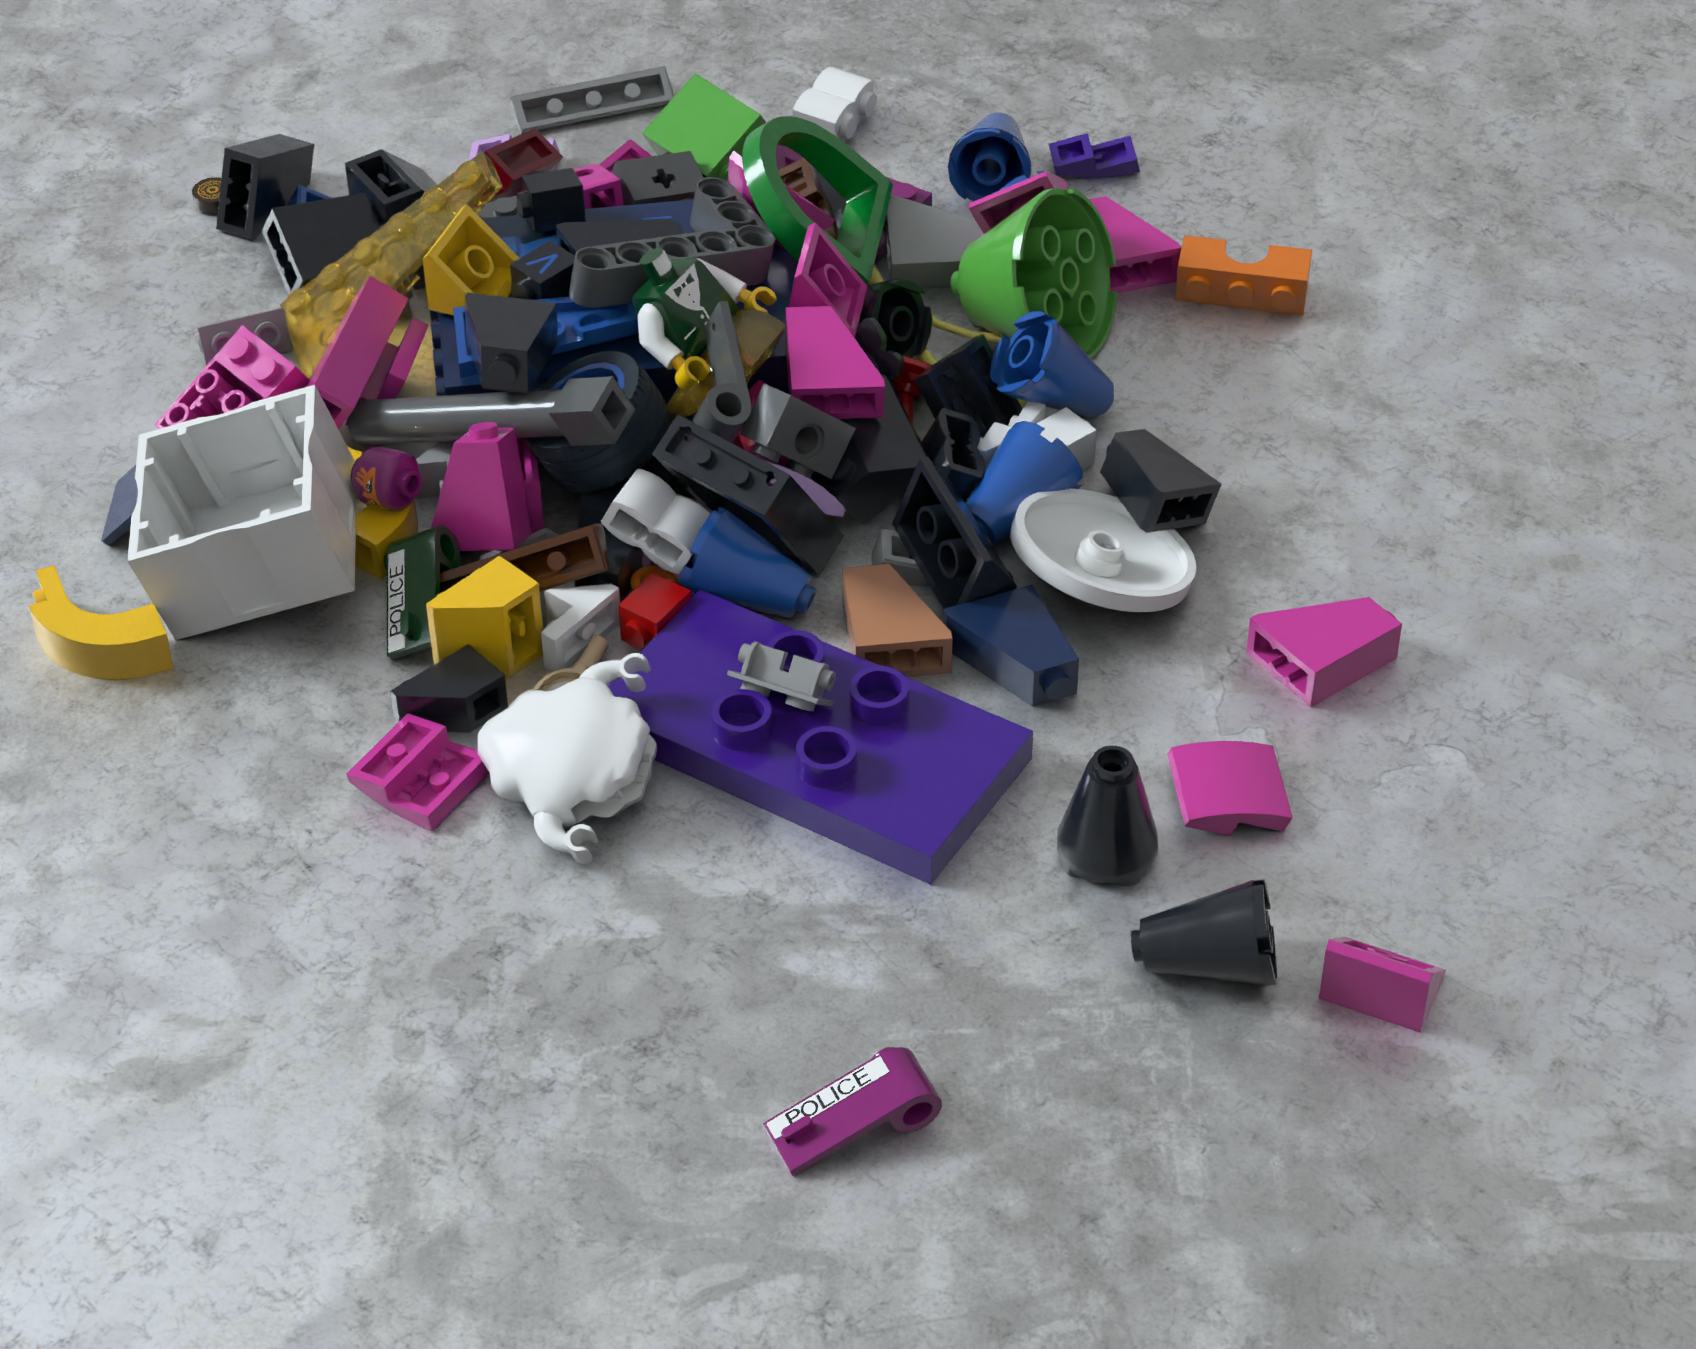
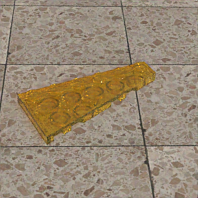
(386, 255)

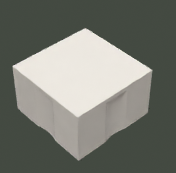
(244, 513)

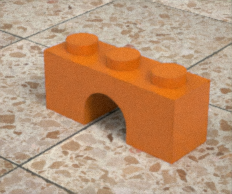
(1214, 278)

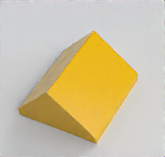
(465, 261)

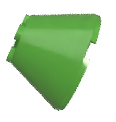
(1044, 259)

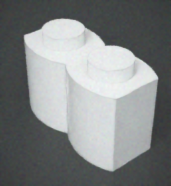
(837, 102)
(656, 520)

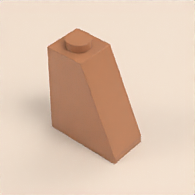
(892, 623)

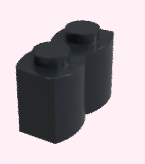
(954, 450)

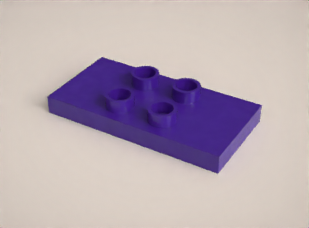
(878, 771)

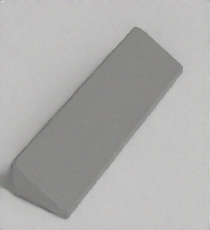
(592, 100)

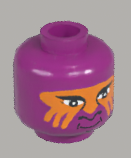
(386, 478)

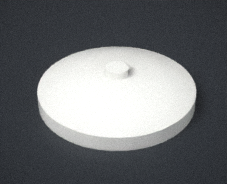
(1099, 553)

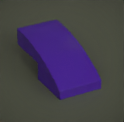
(1079, 159)

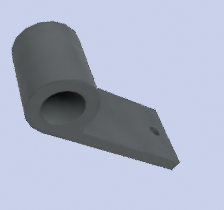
(729, 402)

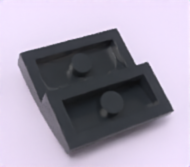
(965, 386)

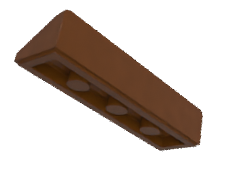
(550, 560)

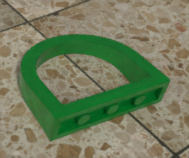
(856, 180)

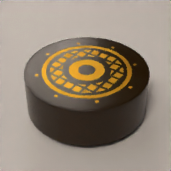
(206, 195)

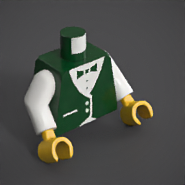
(678, 305)

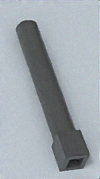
(583, 411)

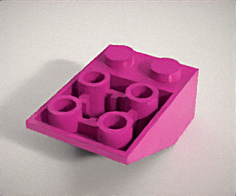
(235, 377)

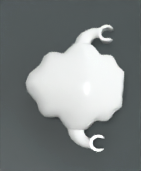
(572, 753)

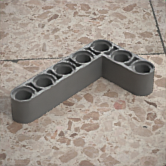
(725, 235)

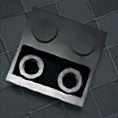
(387, 181)

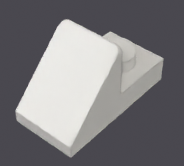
(574, 618)

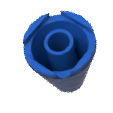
(988, 157)
(1050, 368)
(1018, 469)
(746, 569)

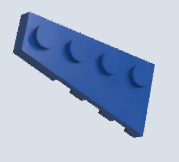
(575, 328)

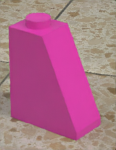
(1141, 251)
(830, 366)
(484, 491)
(1324, 645)

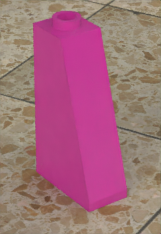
(357, 347)

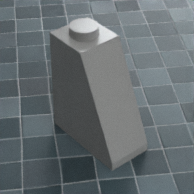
(926, 242)

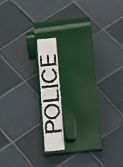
(412, 581)

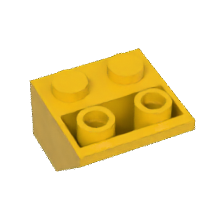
(493, 613)

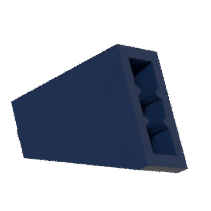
(1015, 645)

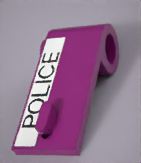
(880, 1090)

